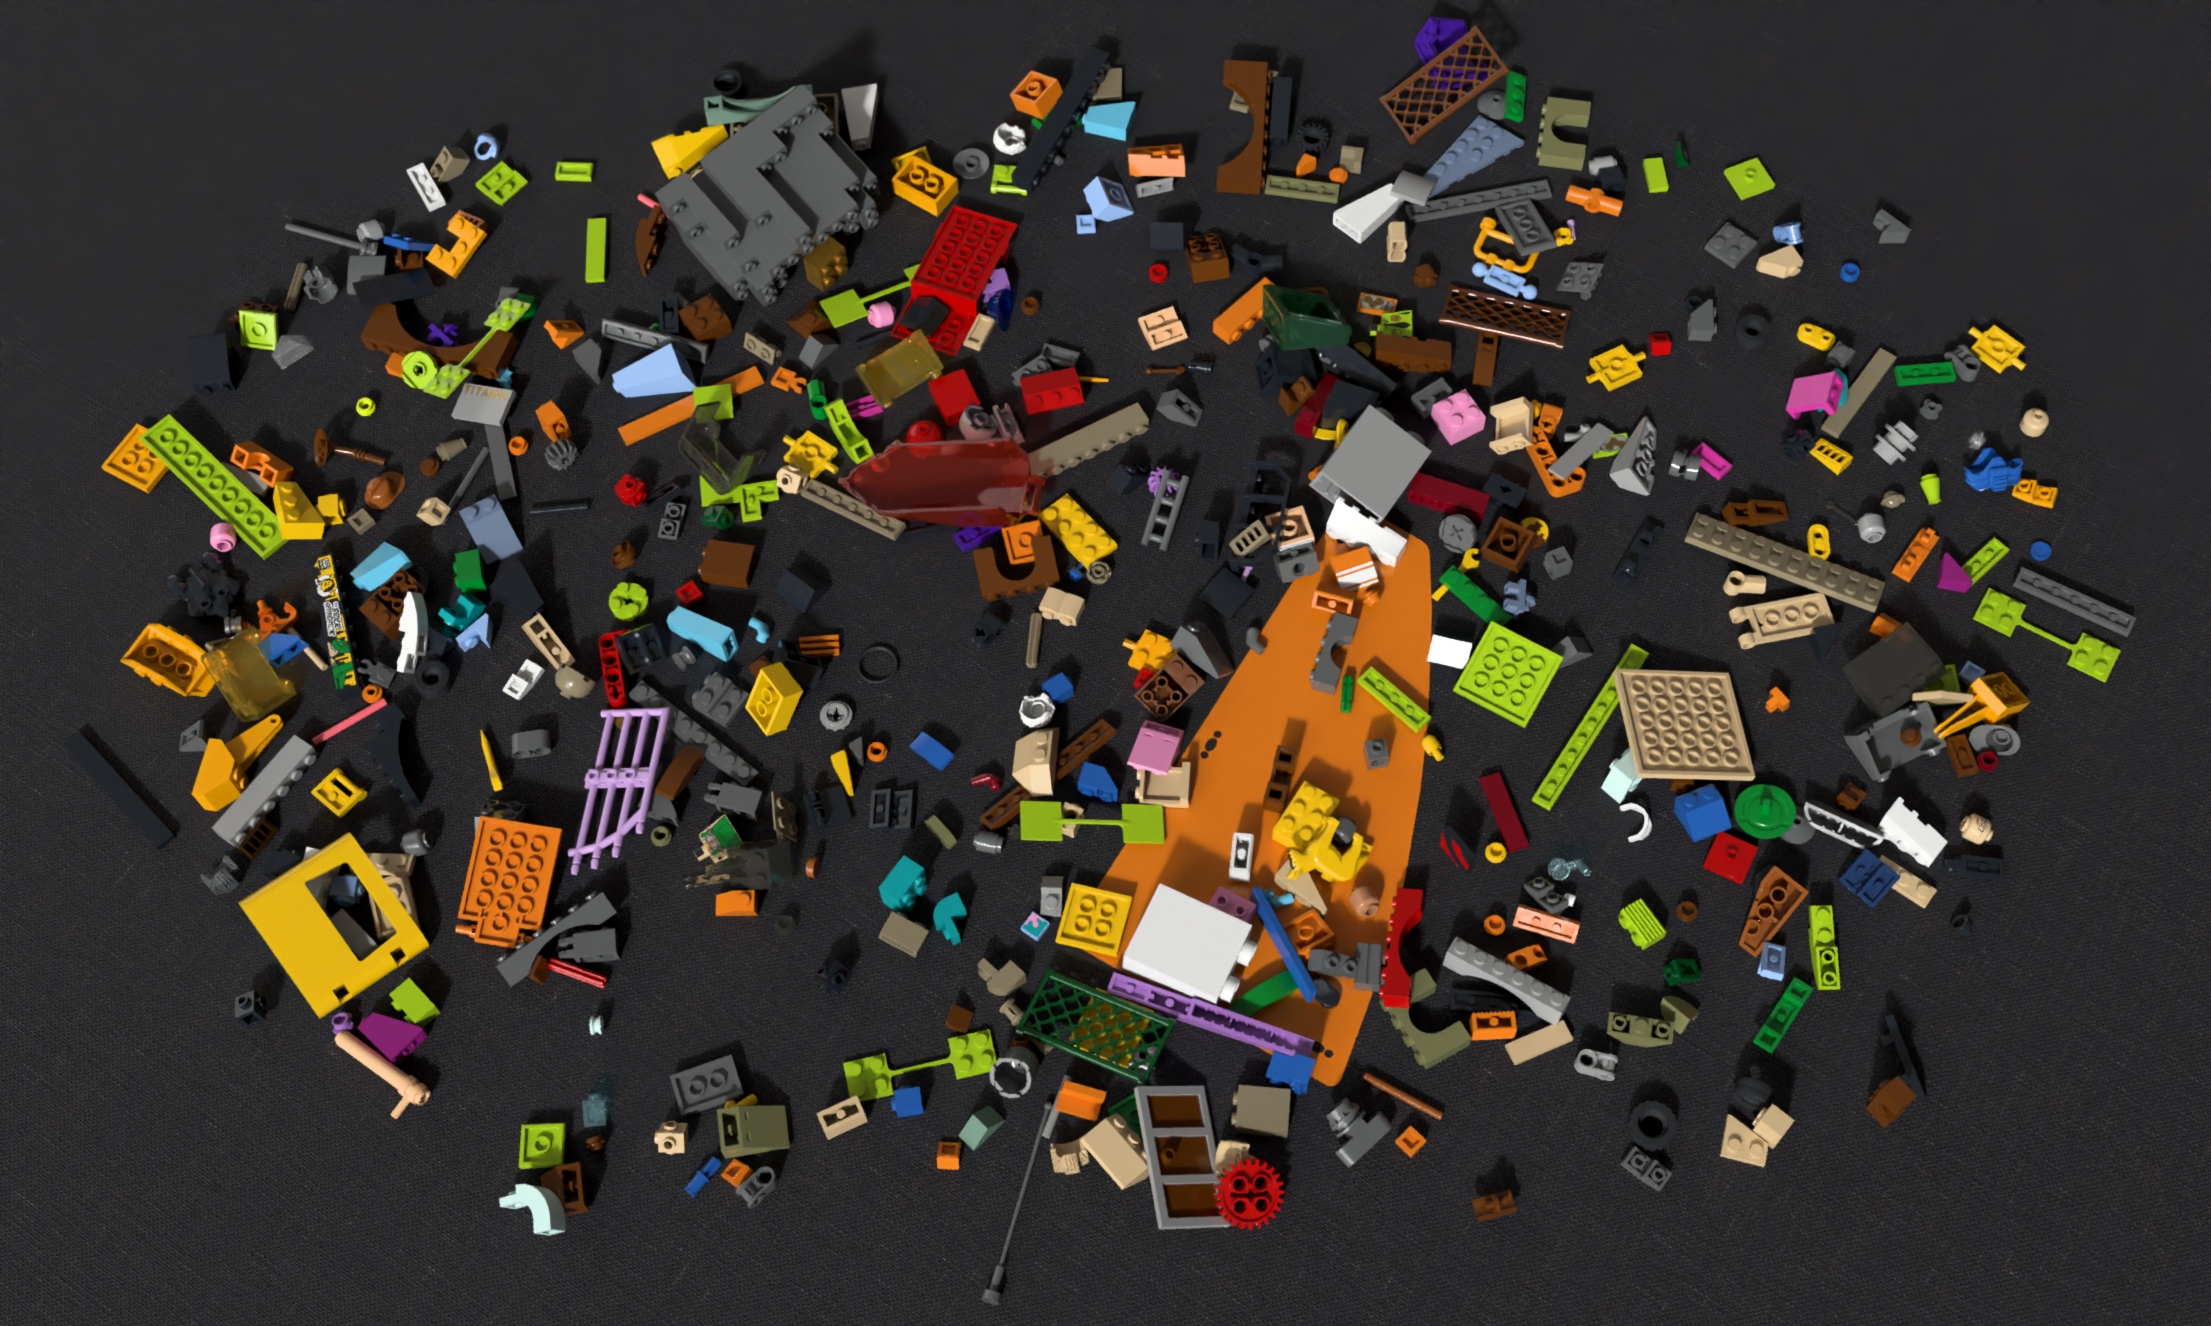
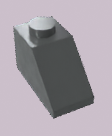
(591, 359)
(1179, 408)
(661, 809)

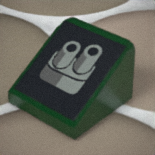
(1681, 155)

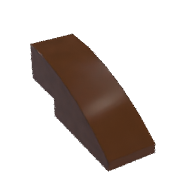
(1754, 513)
(680, 771)

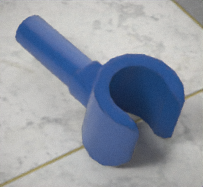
(1075, 573)

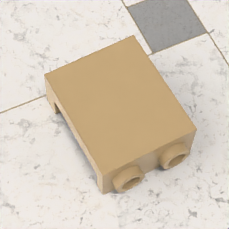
(1513, 425)
(1165, 790)

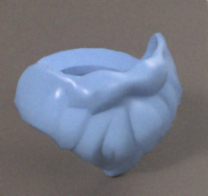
(493, 150)

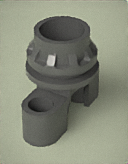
(1360, 1134)

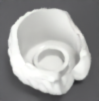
(1009, 139)
(1037, 710)

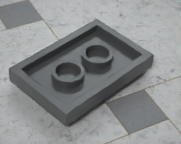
(707, 1086)

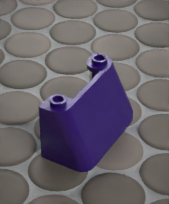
(1438, 36)

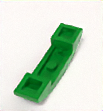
(1264, 994)
(1783, 1015)

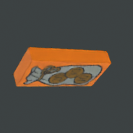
(1376, 304)

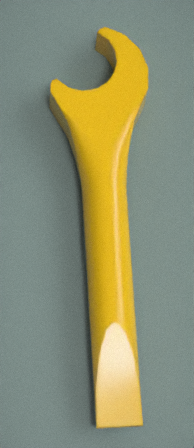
(1467, 564)
(494, 774)

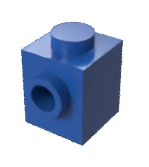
(1058, 688)
(907, 1101)

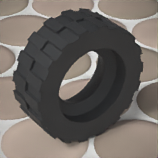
(1664, 1114)

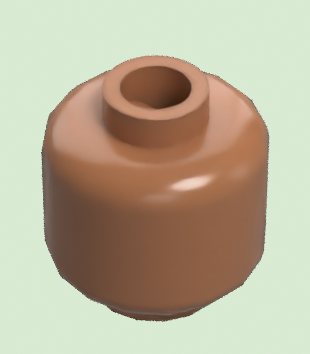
(1364, 901)

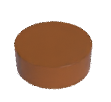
(813, 866)

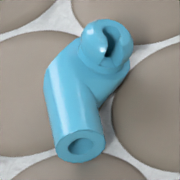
(1276, 901)

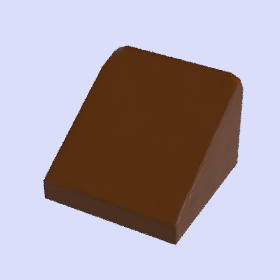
(540, 970)
(959, 1019)

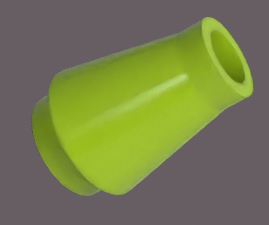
(1931, 488)

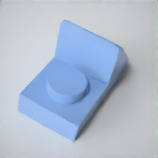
(478, 630)
(1772, 961)

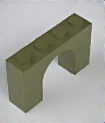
(1552, 150)
(1428, 1047)

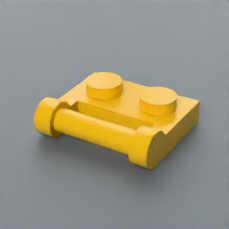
(333, 797)

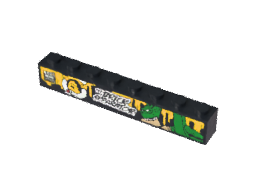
(336, 626)

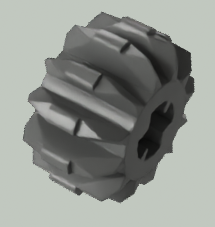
(561, 453)

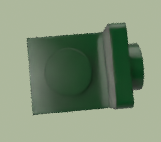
(1681, 971)

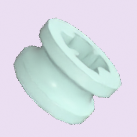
(596, 1025)

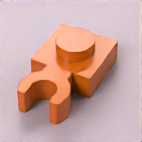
(787, 379)

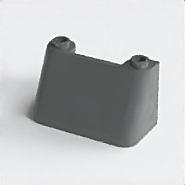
(1879, 742)

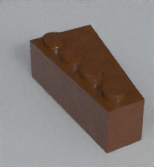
(1411, 354)

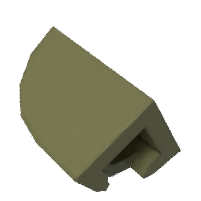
(1678, 1011)

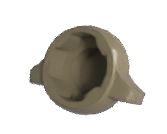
(1892, 499)

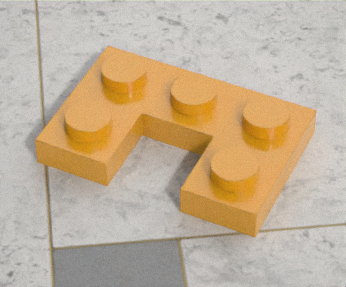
(469, 241)

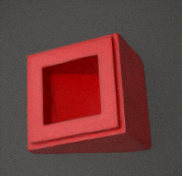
(1660, 344)

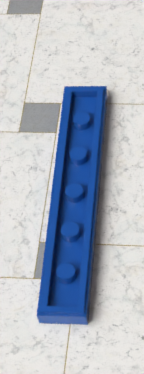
(1283, 945)

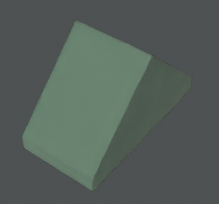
(980, 1127)

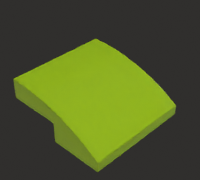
(501, 183)

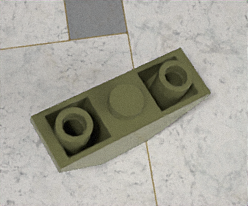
(1640, 1030)

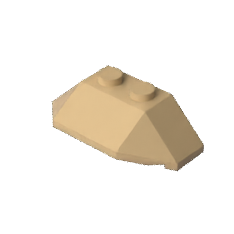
(1036, 761)

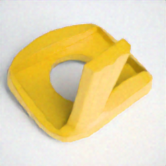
(1342, 429)

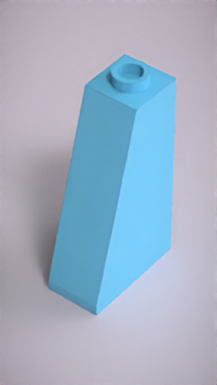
(704, 633)

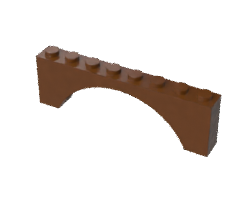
(1245, 171)
(386, 334)

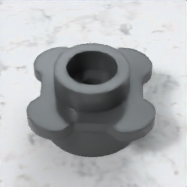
(1927, 412)

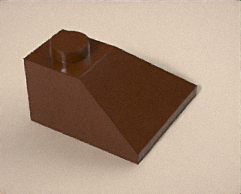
(810, 320)

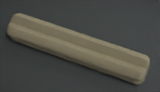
(296, 286)
(1034, 640)

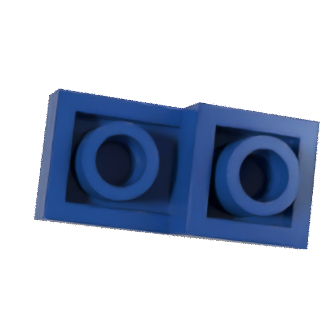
(932, 751)

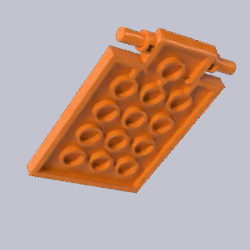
(508, 880)

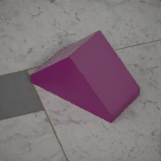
(1952, 576)

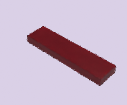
(1503, 812)

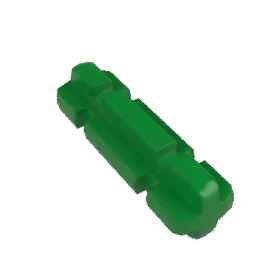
(1346, 696)

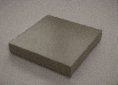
(1111, 86)

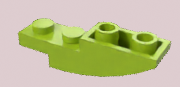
(1823, 949)

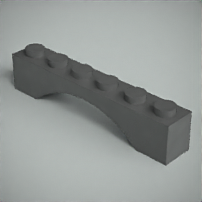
(518, 964)

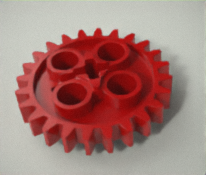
(1248, 1213)

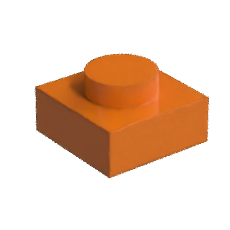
(1410, 1141)

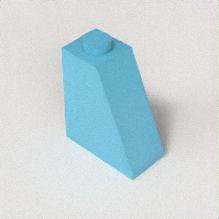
(1110, 120)
(379, 567)

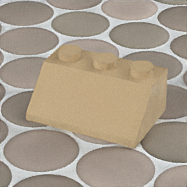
(1118, 1151)

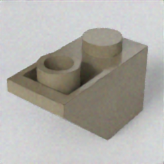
(449, 164)

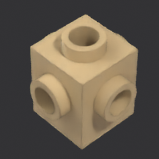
(792, 478)
(672, 1137)

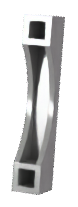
(1541, 998)

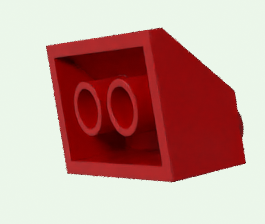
(1051, 391)

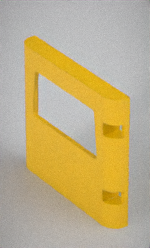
(310, 943)

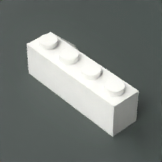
(1358, 531)

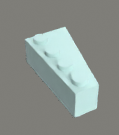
(1621, 777)

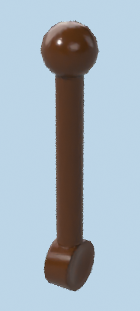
(1181, 370)

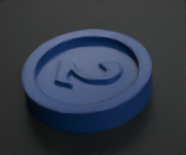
(2040, 551)

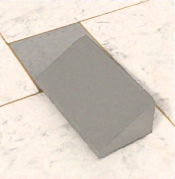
(1154, 187)

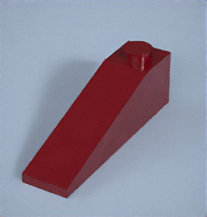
(1311, 413)

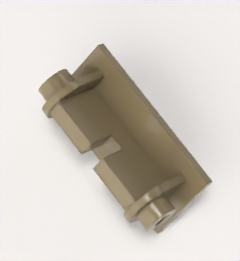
(759, 347)

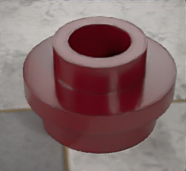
(1989, 756)

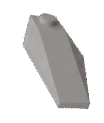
(1634, 462)

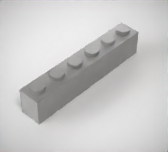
(266, 790)

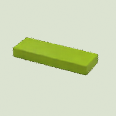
(1985, 559)

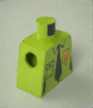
(1395, 323)

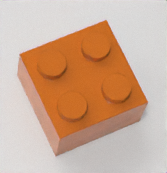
(1036, 94)

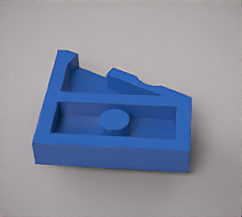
(407, 243)

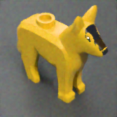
(1326, 859)

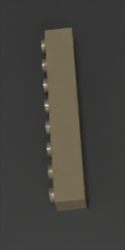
(1089, 441)

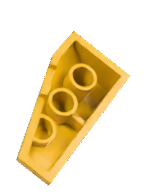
(684, 151)

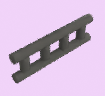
(1161, 499)

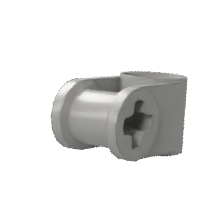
(1598, 1064)

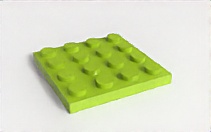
(1508, 674)

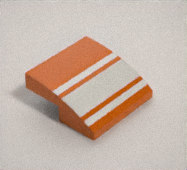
(1355, 570)

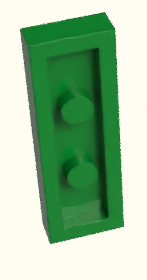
(1515, 96)
(1924, 373)

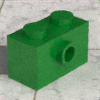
(469, 572)

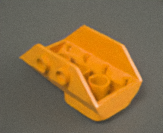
(170, 661)

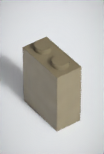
(1261, 1111)

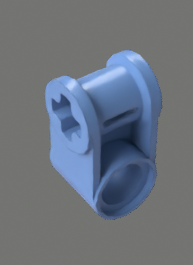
(1788, 233)

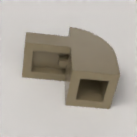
(1002, 982)

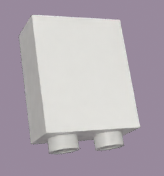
(1189, 947)

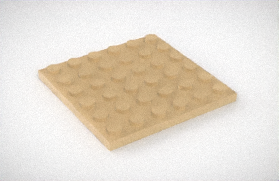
(1683, 725)

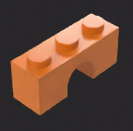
(252, 456)

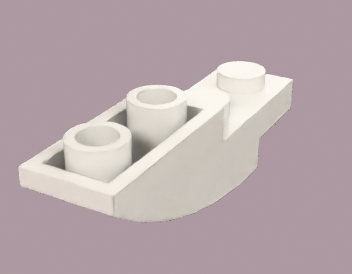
(415, 625)

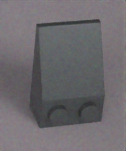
(1202, 648)

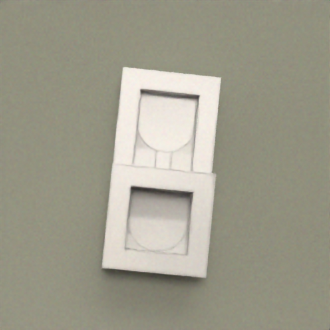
(524, 680)

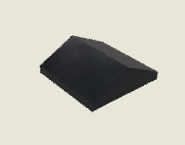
(925, 314)

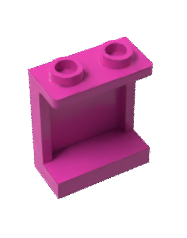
(1815, 393)

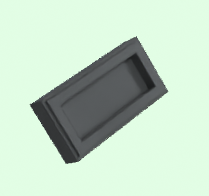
(1060, 356)

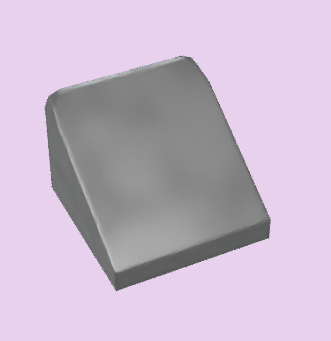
(857, 750)

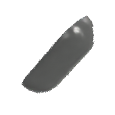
(1842, 825)

